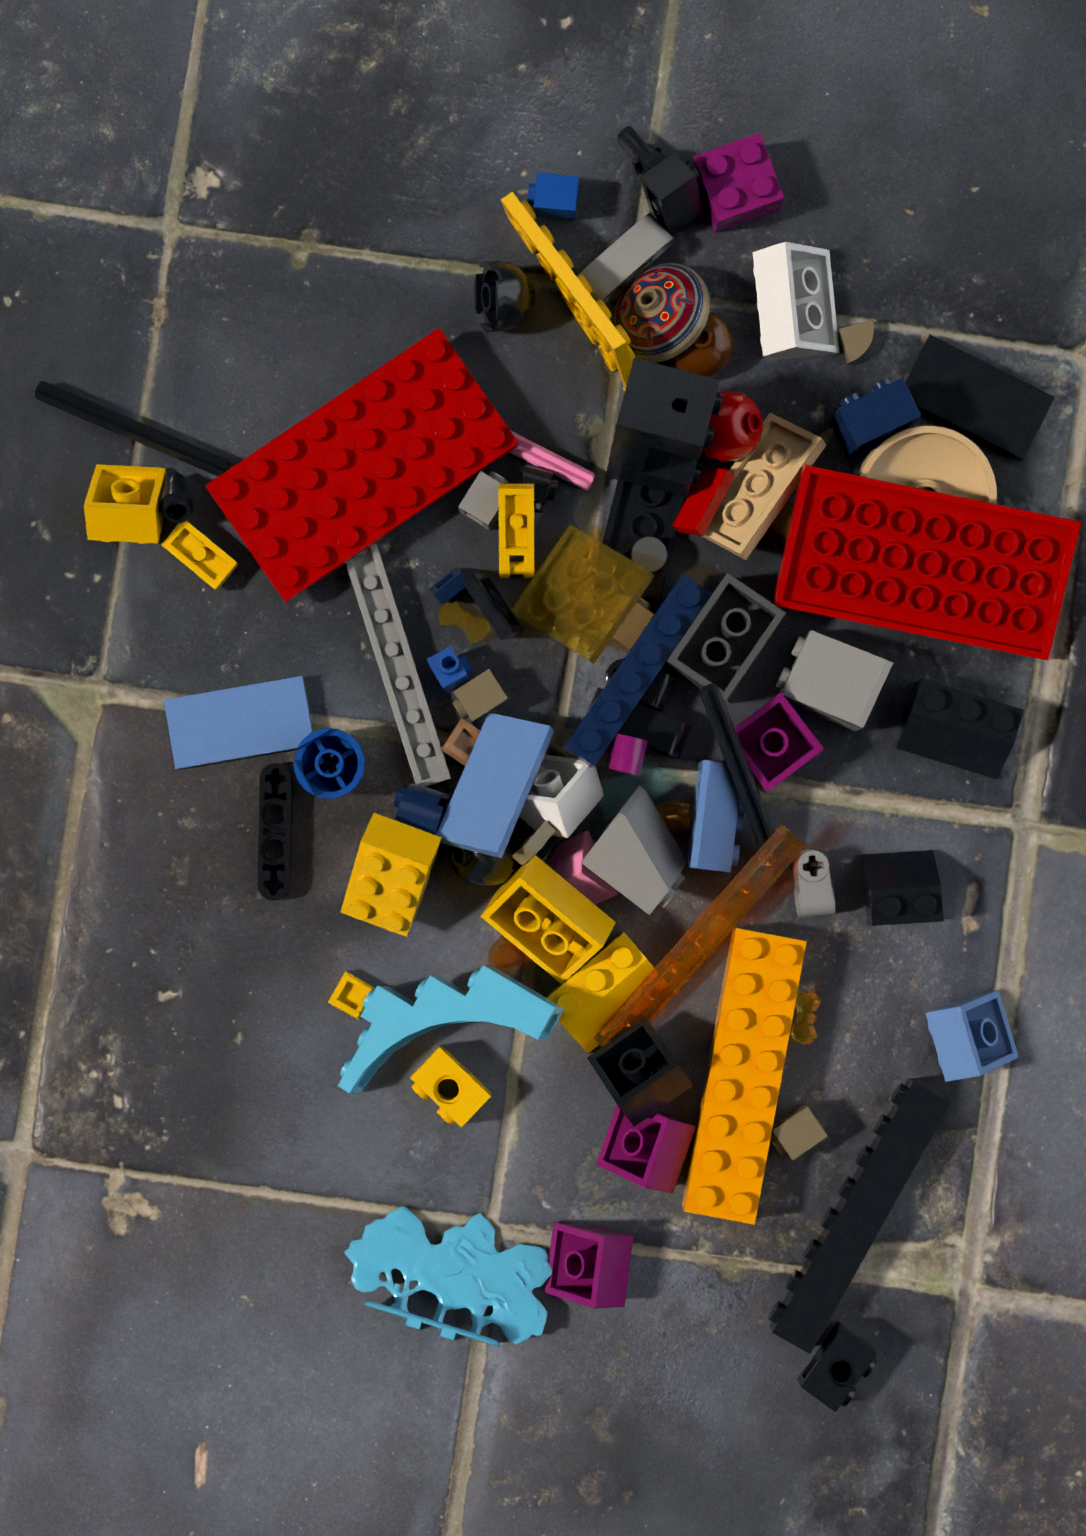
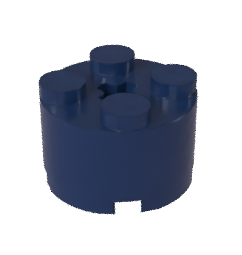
(421, 808)

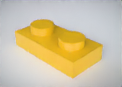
(200, 554)

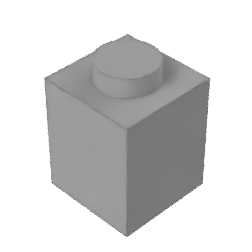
(482, 499)

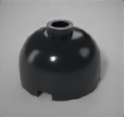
(502, 295)
(483, 869)

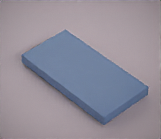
(238, 722)
(494, 784)

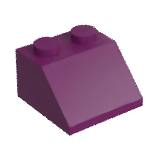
(649, 1152)
(589, 1265)

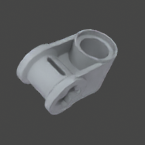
(813, 891)

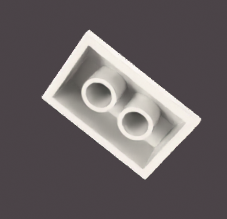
(795, 301)

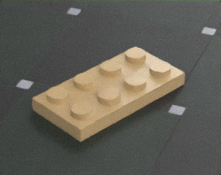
(762, 485)

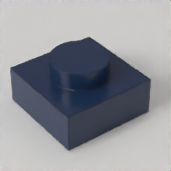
(449, 587)

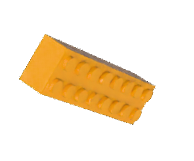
(743, 1076)

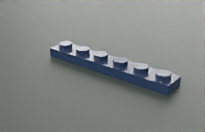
(637, 670)

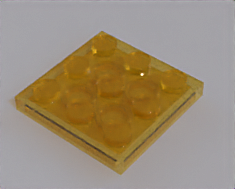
(582, 593)

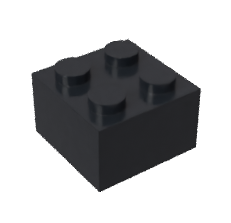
(639, 1072)

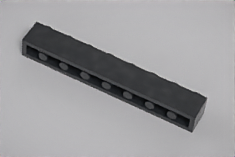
(858, 1215)

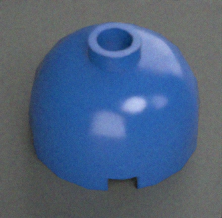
(329, 763)

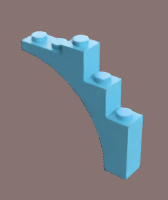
(439, 1003)

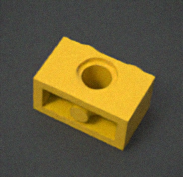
(442, 1066)

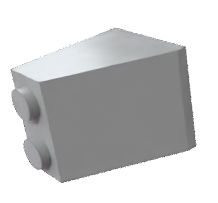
(833, 680)
(638, 854)

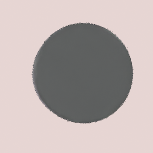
(649, 554)

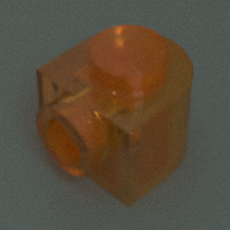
(506, 956)

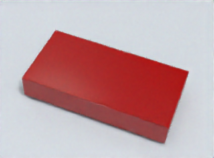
(703, 501)

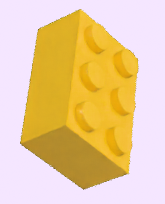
(390, 874)
(548, 919)

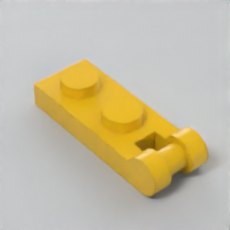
(516, 529)

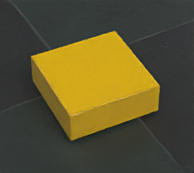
(350, 994)

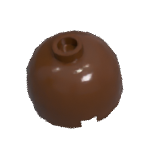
(709, 352)

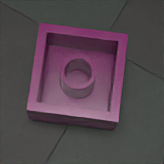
(738, 182)
(776, 742)

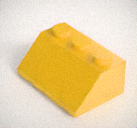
(600, 989)

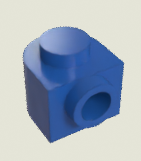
(450, 669)

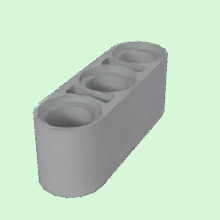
(627, 258)

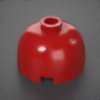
(736, 428)

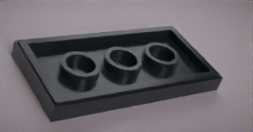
(977, 397)
(640, 514)

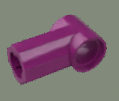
(627, 754)

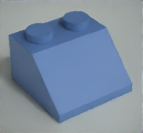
(971, 1036)

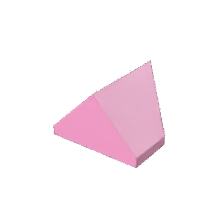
(567, 863)

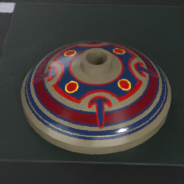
(672, 318)

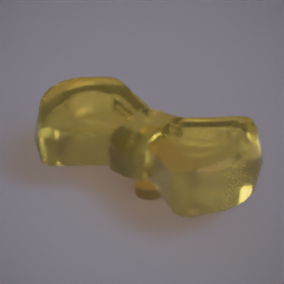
(474, 627)
(803, 1030)

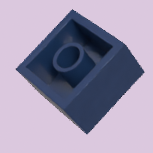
(873, 417)

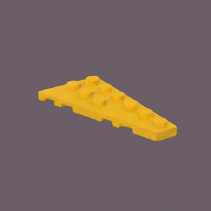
(576, 291)

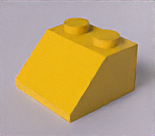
(125, 504)

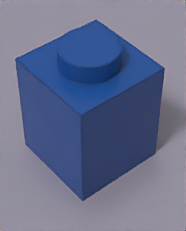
(554, 196)

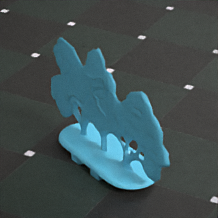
(459, 1271)

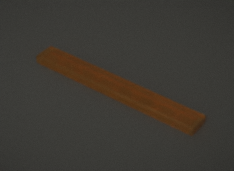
(705, 933)

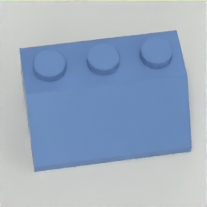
(714, 820)

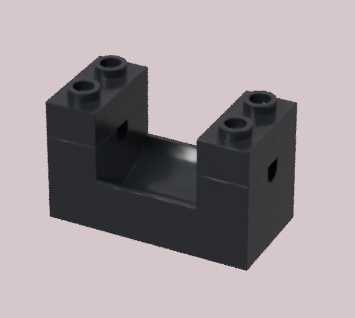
(663, 427)

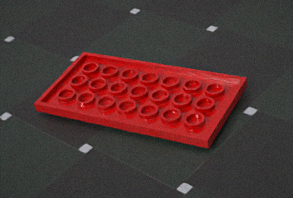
(362, 465)
(925, 562)

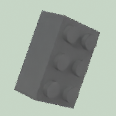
(725, 637)

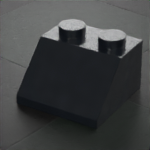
(902, 888)

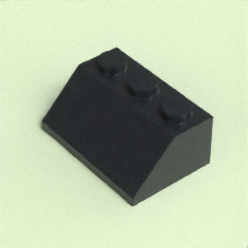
(959, 728)

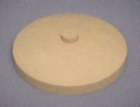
(933, 461)

